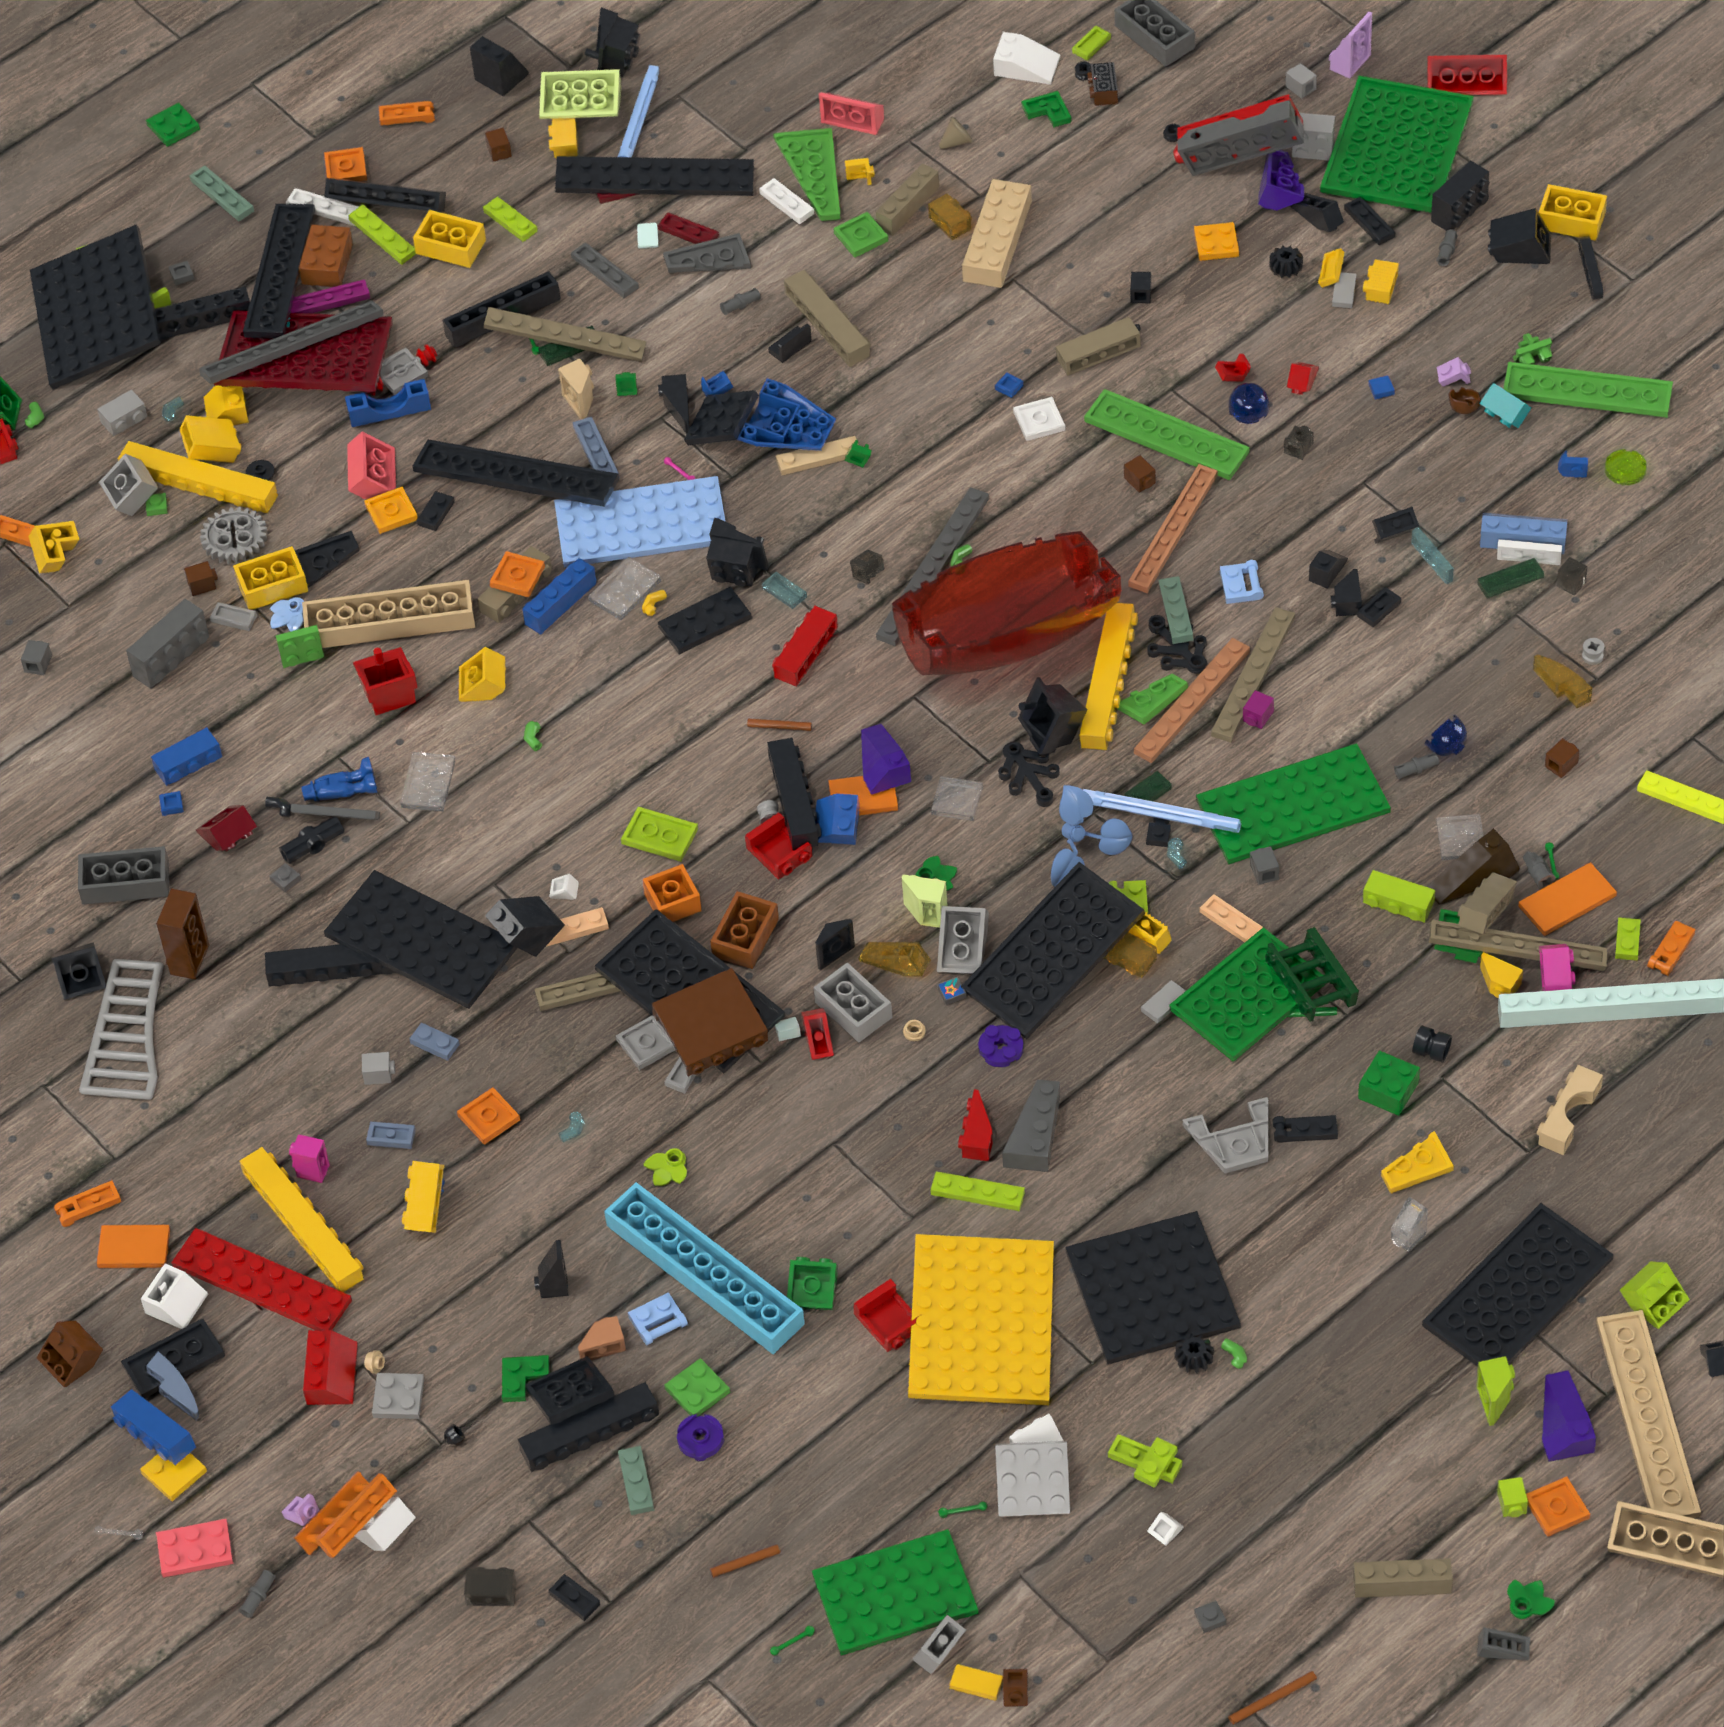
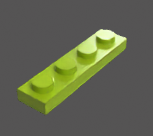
(382, 234)
(977, 1191)

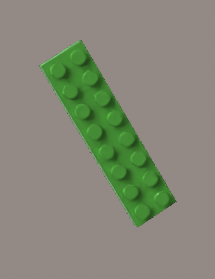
(1588, 389)
(1166, 434)

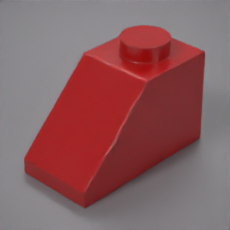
(1301, 377)
(817, 1033)

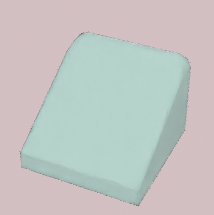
(647, 235)
(787, 1029)

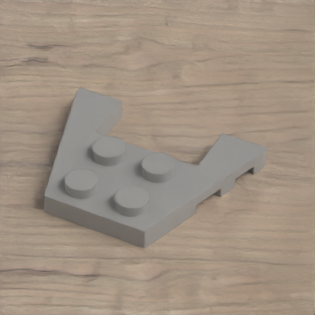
(1235, 1146)

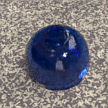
(1248, 403)
(1448, 738)

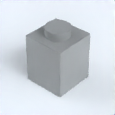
(1301, 80)
(377, 1068)

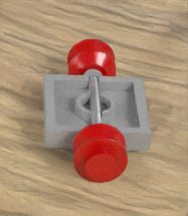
(404, 368)

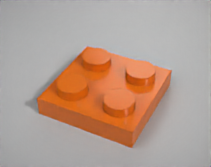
(346, 164)
(517, 574)
(488, 1115)
(1557, 1506)

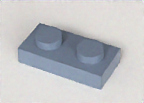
(434, 1041)
(390, 1135)

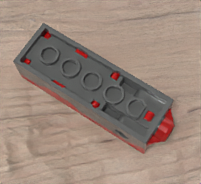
(1239, 135)

